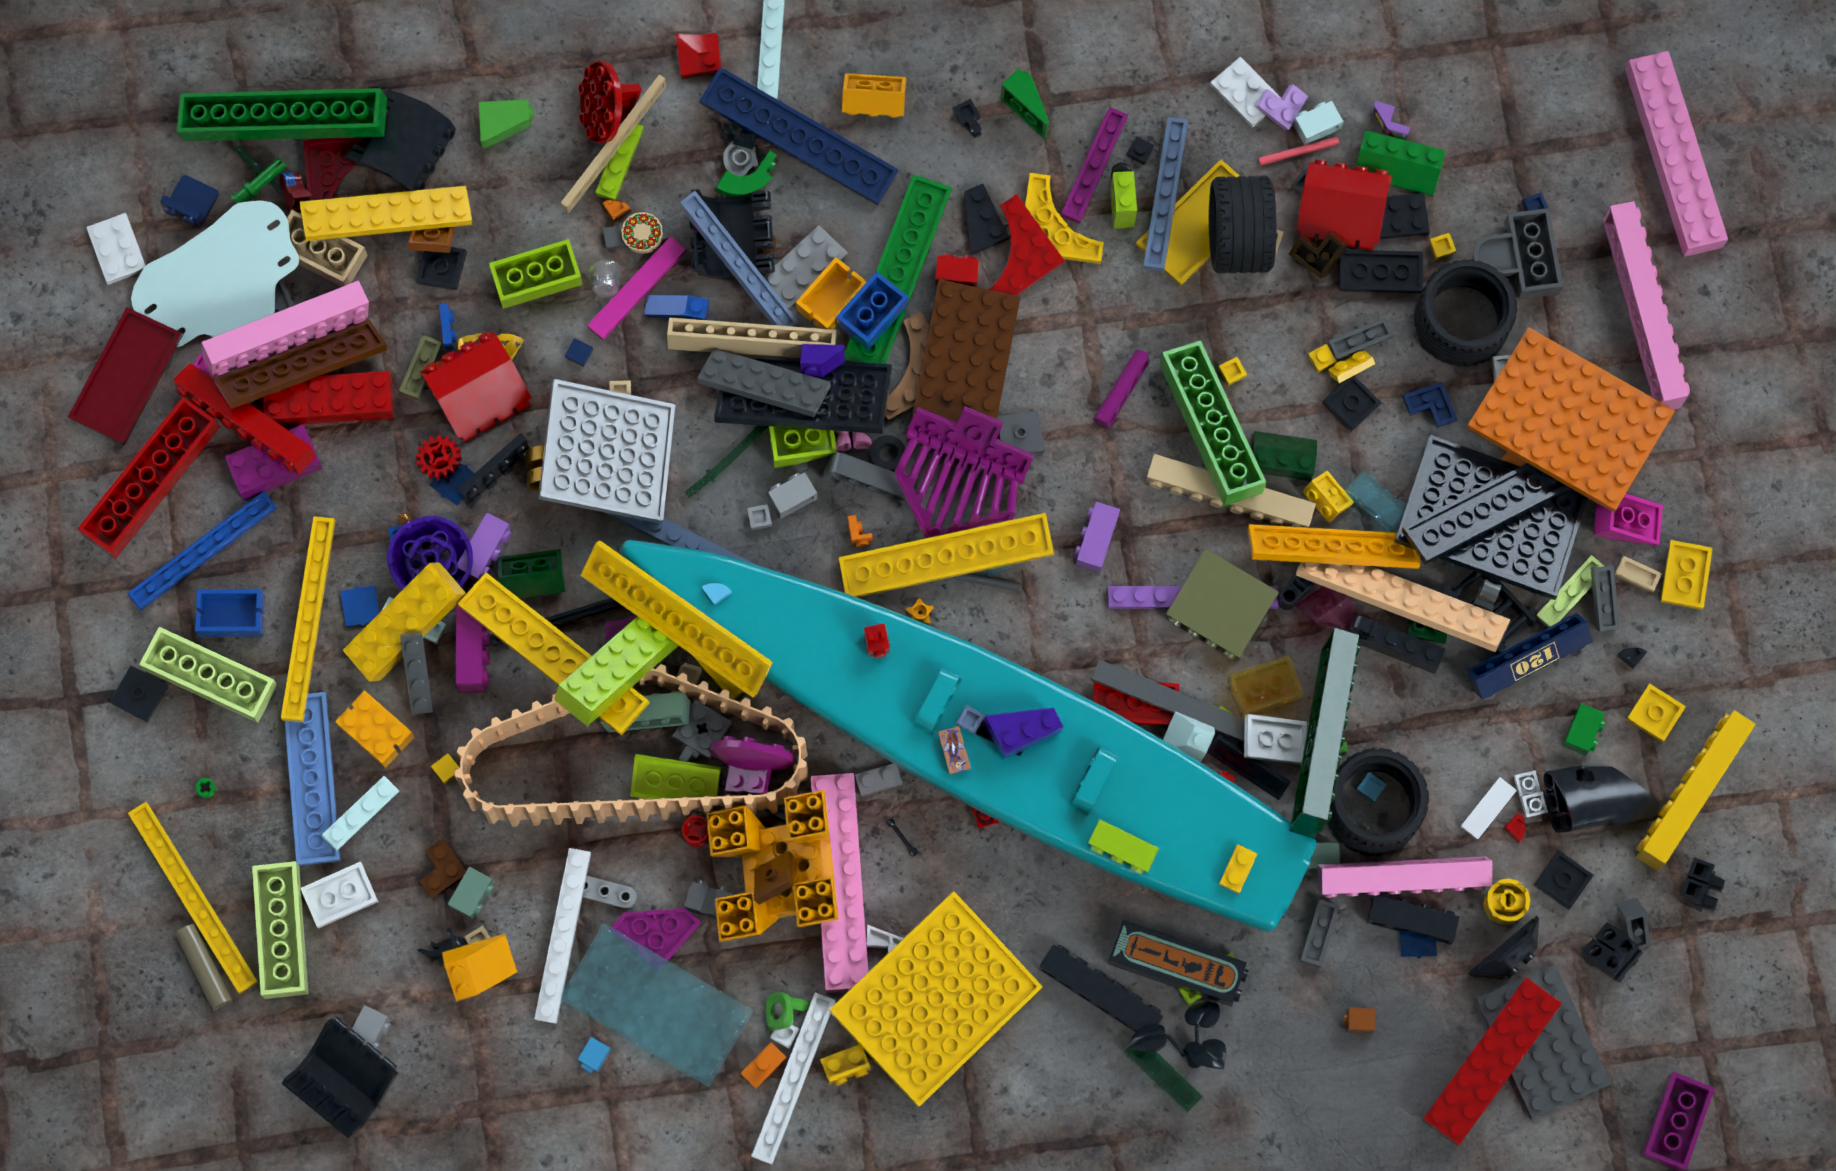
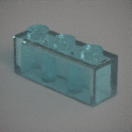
(1377, 501)

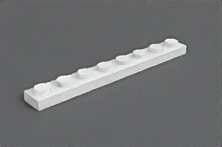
(562, 935)
(793, 1079)

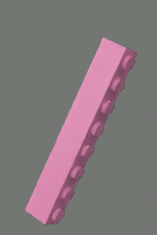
(1404, 875)

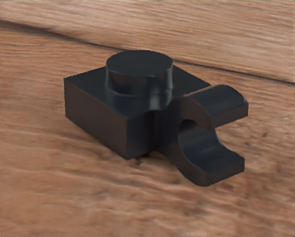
(967, 115)
(739, 137)

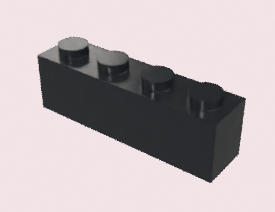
(1413, 919)

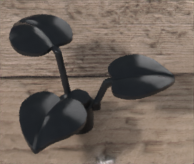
(1208, 1054)

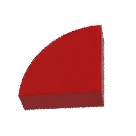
(1516, 827)

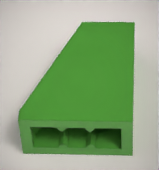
(503, 119)

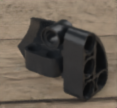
(1595, 798)

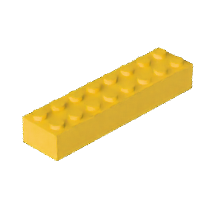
(1696, 789)

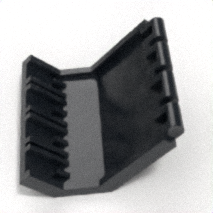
(342, 1077)

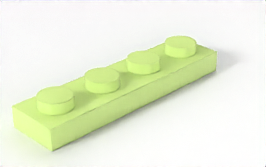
(1569, 594)

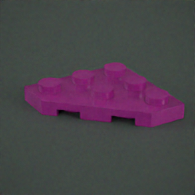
(659, 929)

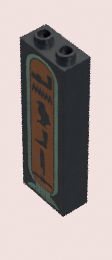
(1178, 963)

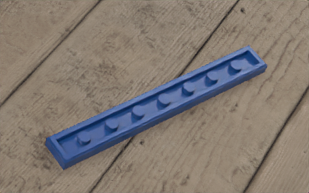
(202, 550)

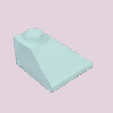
(1189, 735)

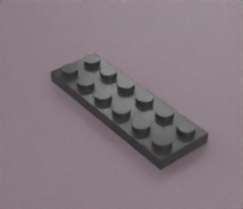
(764, 382)

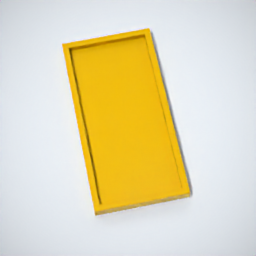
(1190, 228)

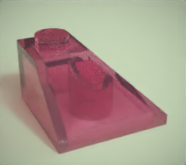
(1329, 608)

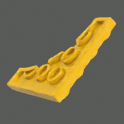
(1066, 241)

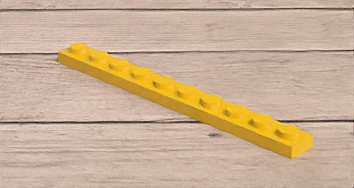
(308, 619)
(193, 897)

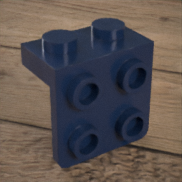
(190, 201)

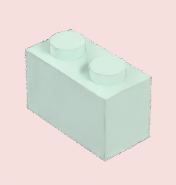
(1318, 122)

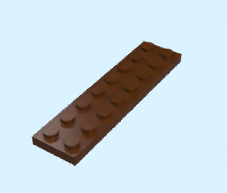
(300, 364)

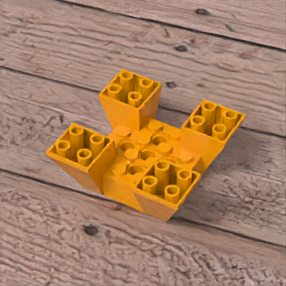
(807, 836)

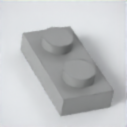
(878, 779)

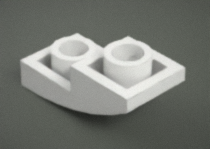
(1530, 793)

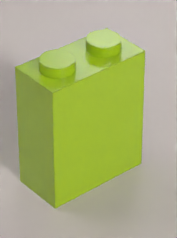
(1123, 200)

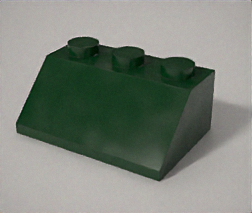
(1285, 455)
(532, 573)

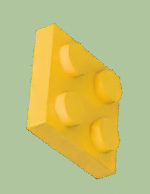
(1656, 713)

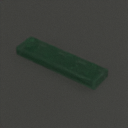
(1166, 1077)

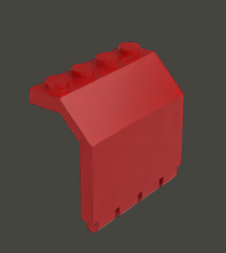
(1344, 203)
(477, 386)

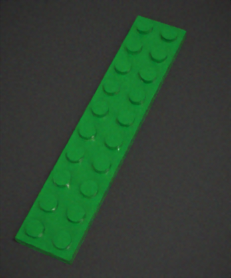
(905, 256)

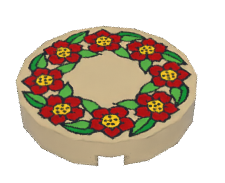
(642, 232)

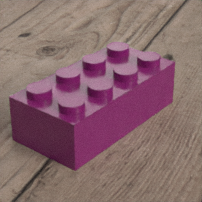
(258, 473)
(471, 654)
(1677, 1122)

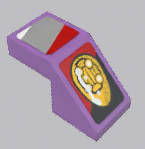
(1383, 115)

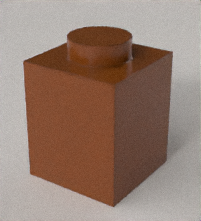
(1359, 1020)

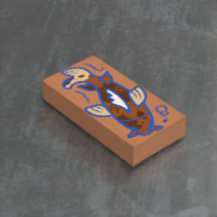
(954, 750)

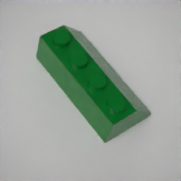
(1411, 164)

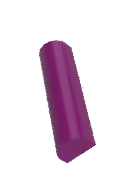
(1122, 389)

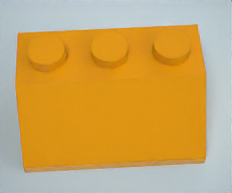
(874, 95)

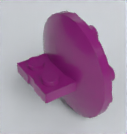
(750, 763)

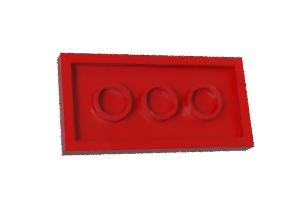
(1131, 708)

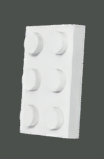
(1241, 90)
(116, 248)
(1274, 739)
(339, 895)

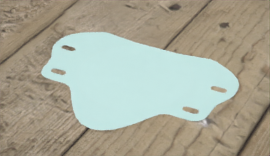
(221, 274)

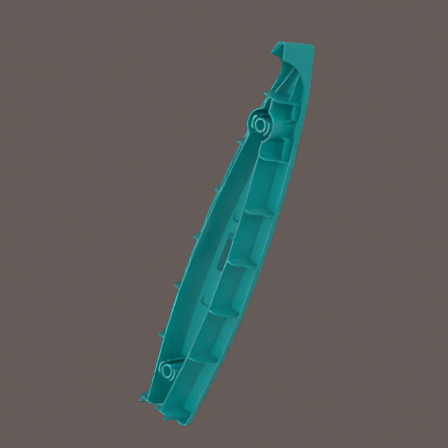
(1052, 791)

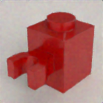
(876, 641)

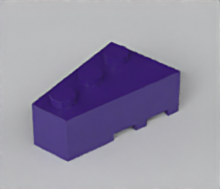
(1022, 729)

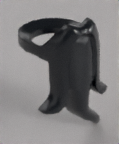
(453, 942)

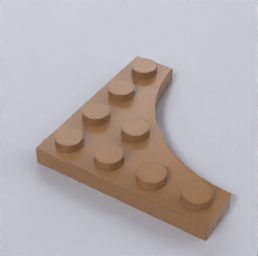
(903, 396)

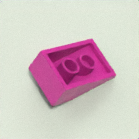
(1633, 521)

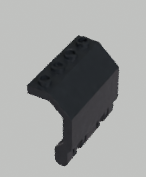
(411, 142)
(746, 228)

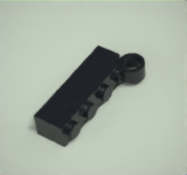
(1397, 644)

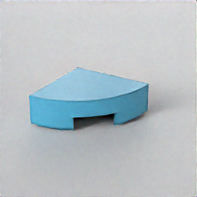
(716, 592)

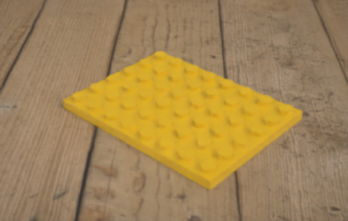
(935, 999)

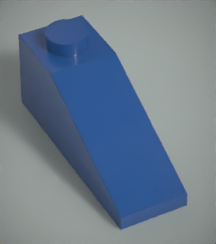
(677, 307)

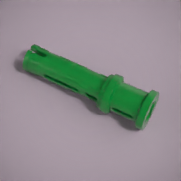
(251, 189)

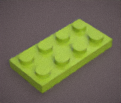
(672, 779)

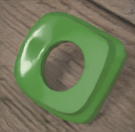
(788, 1004)

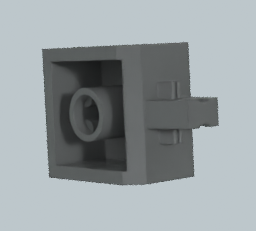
(688, 735)

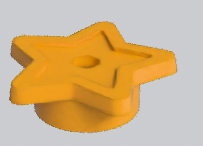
(920, 606)

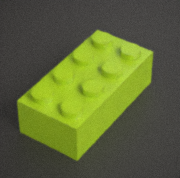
(535, 273)

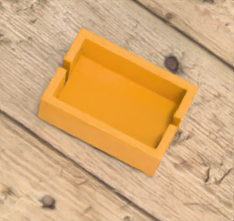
(829, 294)
(374, 729)

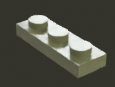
(426, 353)

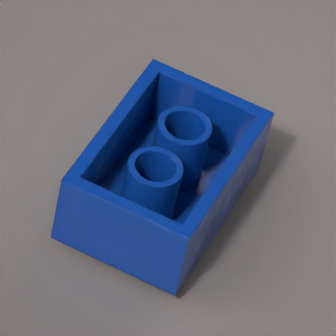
(872, 310)

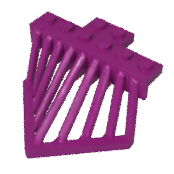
(972, 442)

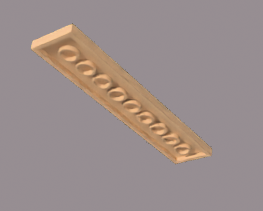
(1410, 601)

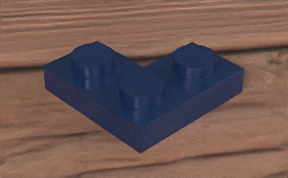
(1433, 399)

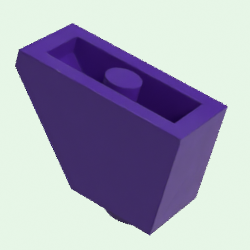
(821, 359)

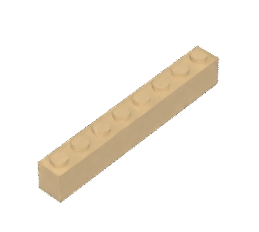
(744, 337)
(1197, 483)

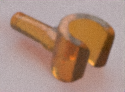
(404, 518)

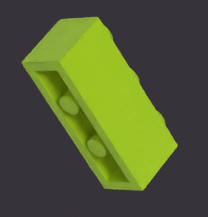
(1122, 847)

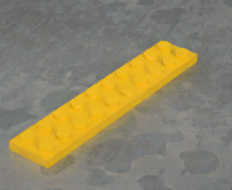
(946, 556)
(676, 619)
(540, 643)

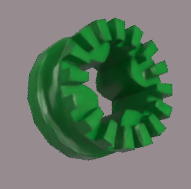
(205, 781)

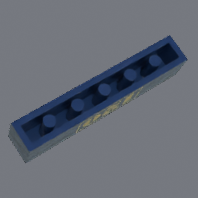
(1529, 656)

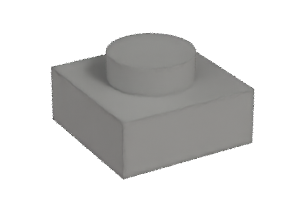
(759, 517)

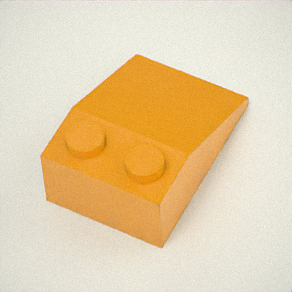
(478, 966)

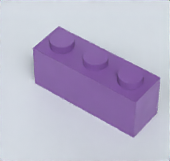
(1096, 536)
(485, 546)

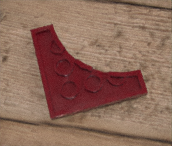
(327, 164)

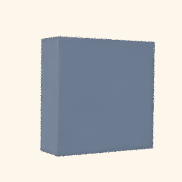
(970, 719)

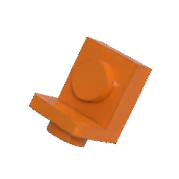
(855, 529)

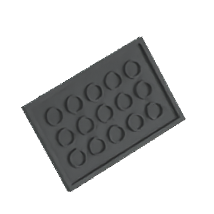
(1561, 1060)

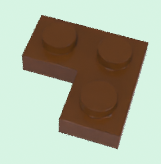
(448, 869)

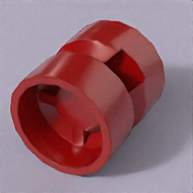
(695, 831)

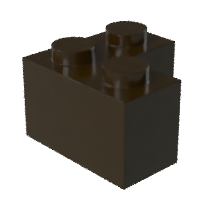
(1319, 258)

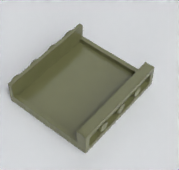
(1221, 604)

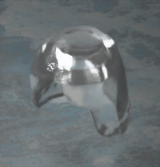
(604, 278)

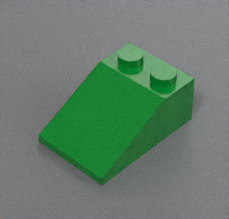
(1023, 98)

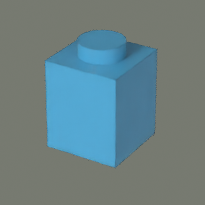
(593, 1056)

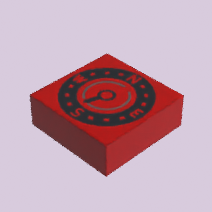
(983, 820)

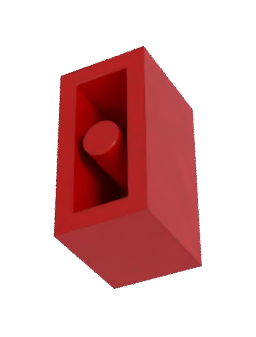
(957, 269)

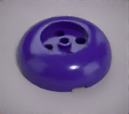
(443, 536)

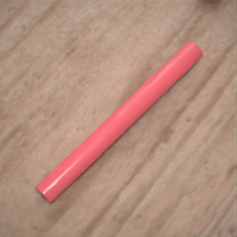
(1298, 151)

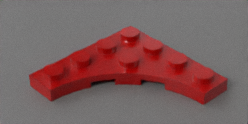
(1031, 250)

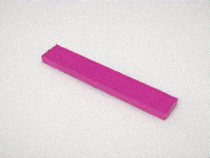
(636, 288)

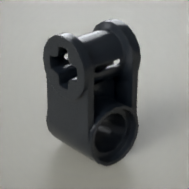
(1297, 588)

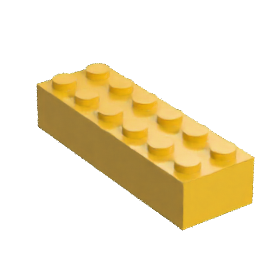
(414, 609)

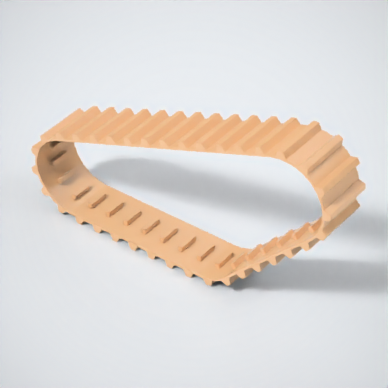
(541, 714)

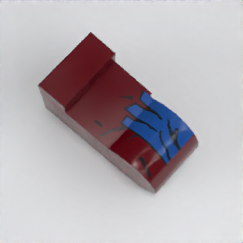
(293, 189)

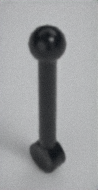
(912, 850)

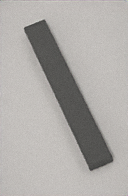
(1168, 699)

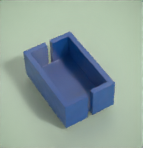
(230, 613)

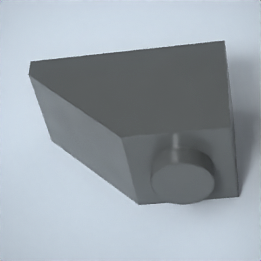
(1634, 922)

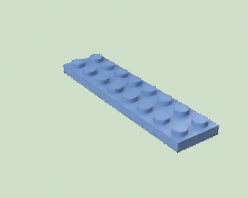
(312, 782)

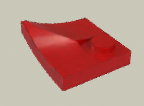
(698, 54)

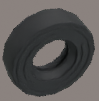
(880, 443)

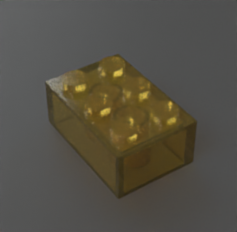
(1265, 687)

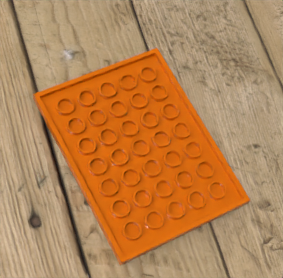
(1571, 419)

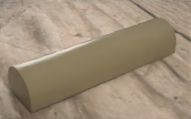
(203, 966)

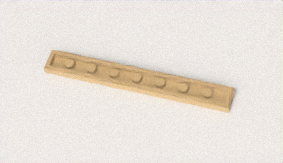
(611, 147)

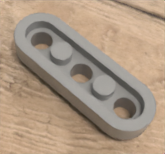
(614, 896)

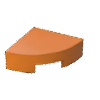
(616, 209)

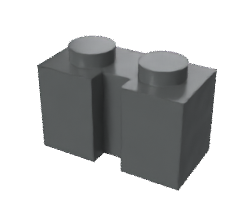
(702, 898)

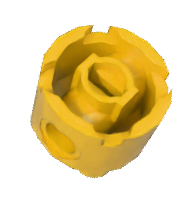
(1506, 902)

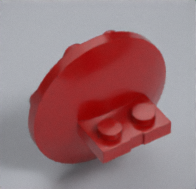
(604, 101)

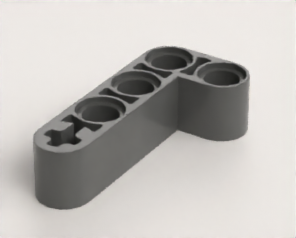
(863, 474)

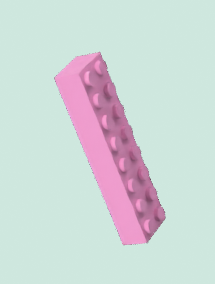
(285, 329)

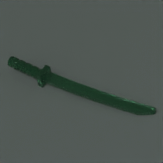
(257, 168)
(723, 464)

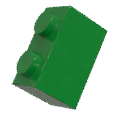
(1583, 730)

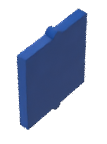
(359, 605)

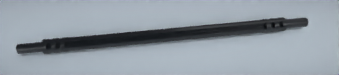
(572, 615)

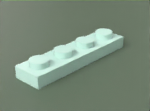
(360, 813)

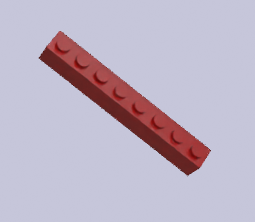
(245, 420)

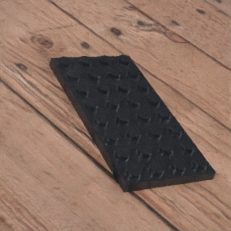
(852, 404)

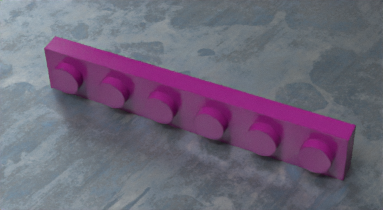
(1094, 165)

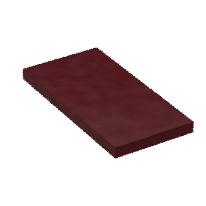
(125, 375)

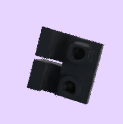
(1698, 884)
(1612, 953)

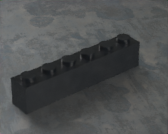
(1098, 990)

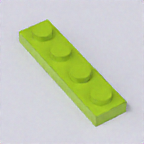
(618, 166)

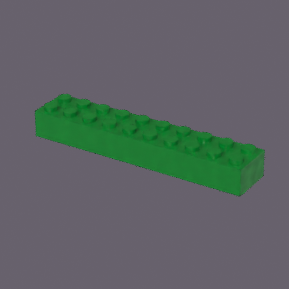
(282, 114)

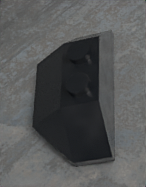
(1510, 954)

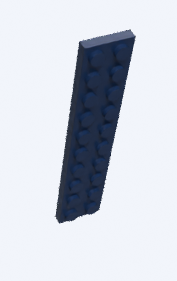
(799, 136)

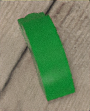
(734, 186)

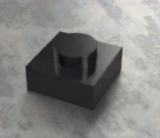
(1140, 150)

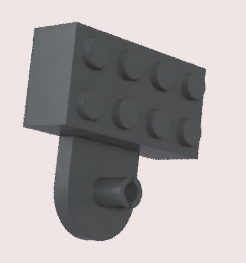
(1525, 252)

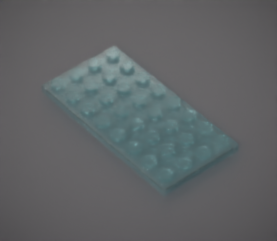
(656, 1004)

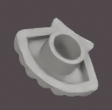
(739, 159)

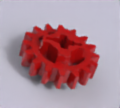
(441, 465)

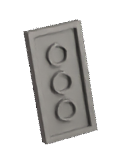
(804, 265)

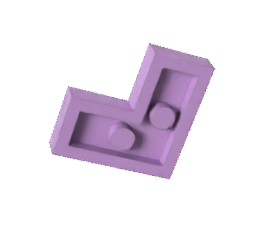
(1282, 110)

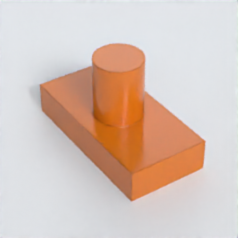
(763, 1065)

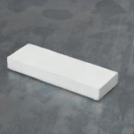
(1488, 808)

